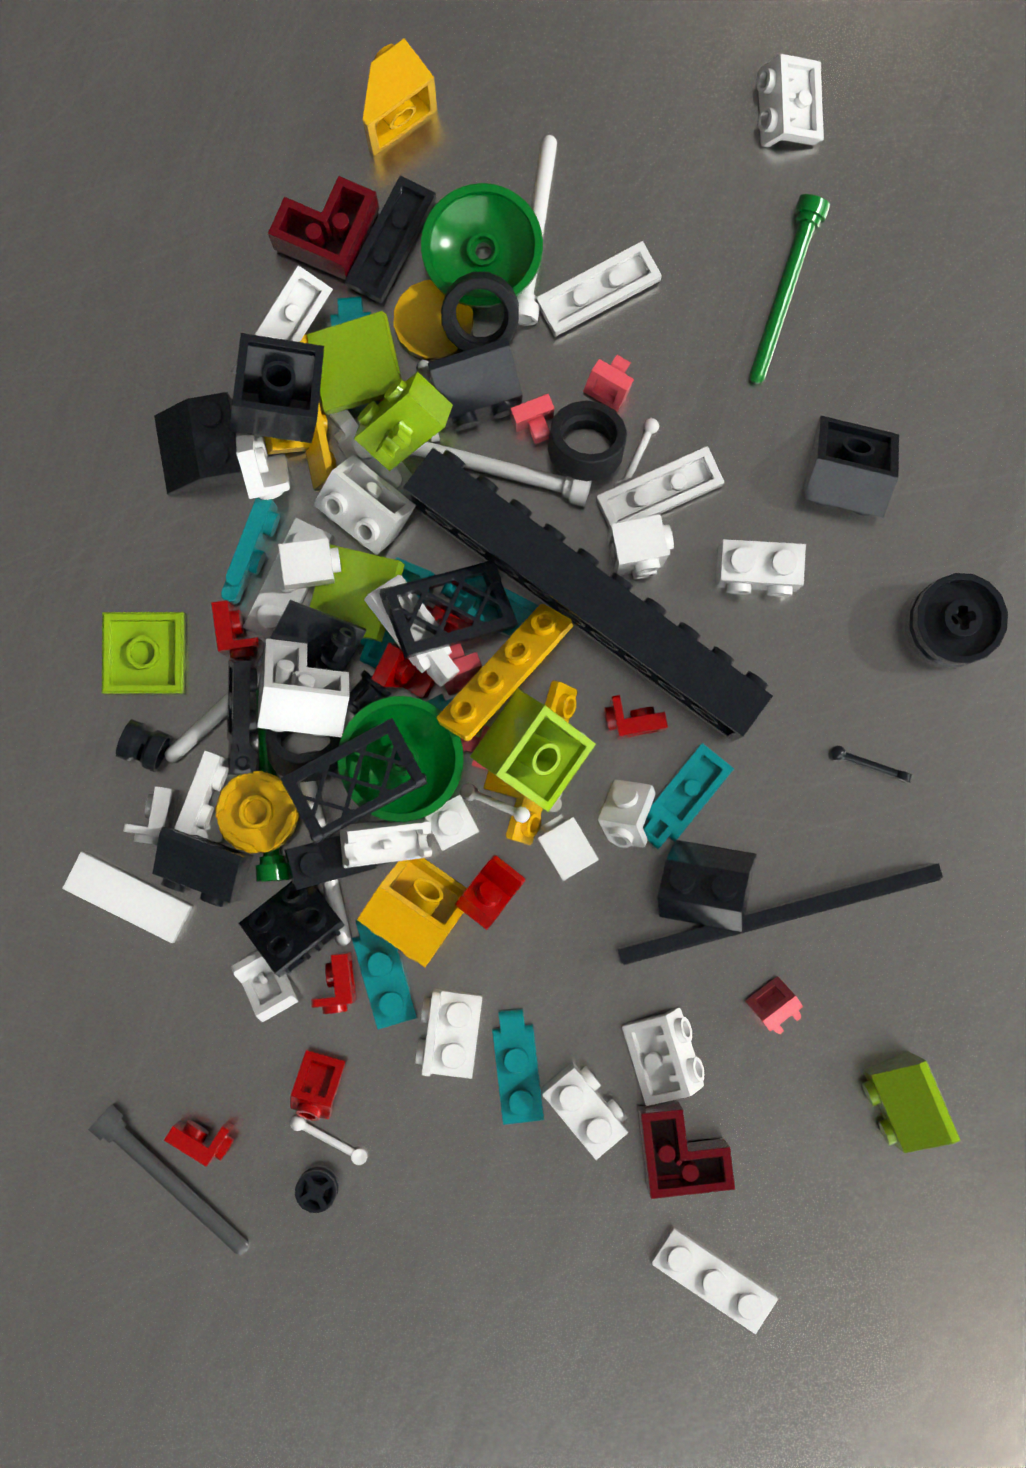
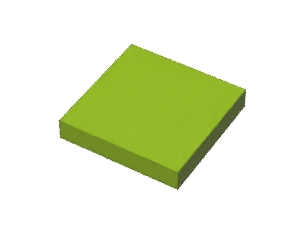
(356, 362)
(358, 577)
(143, 653)

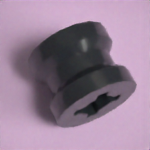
(310, 1194)

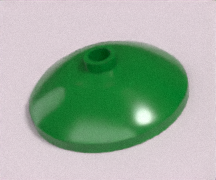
(479, 218)
(432, 746)

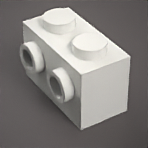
(364, 504)
(639, 546)
(760, 567)
(584, 1110)

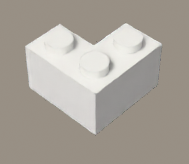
(300, 696)

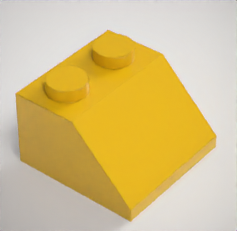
(397, 95)
(414, 908)

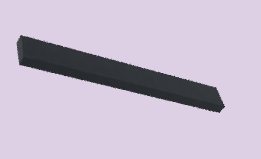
(782, 912)

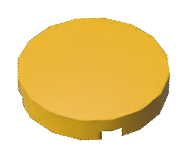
(419, 322)
(256, 812)

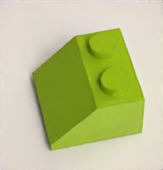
(533, 749)
(909, 1104)

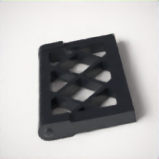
(494, 596)
(323, 764)

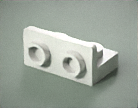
(790, 101)
(262, 474)
(198, 811)
(450, 1034)
(664, 1057)

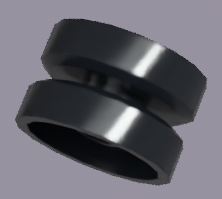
(980, 618)

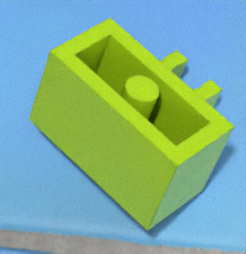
(403, 420)

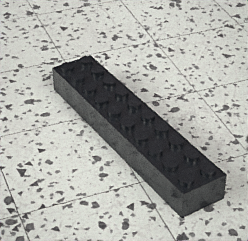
(585, 594)

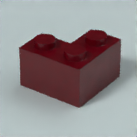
(329, 237)
(679, 1166)

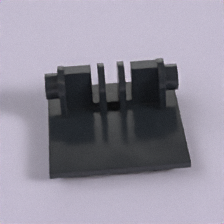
(328, 638)
(291, 926)

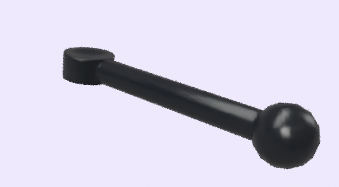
(838, 753)

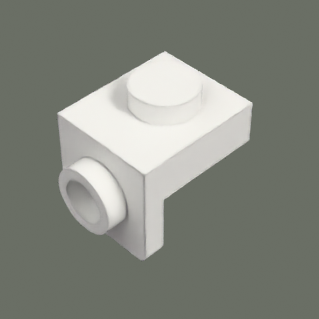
(626, 813)
(264, 989)

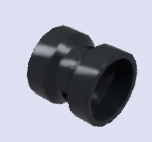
(143, 745)

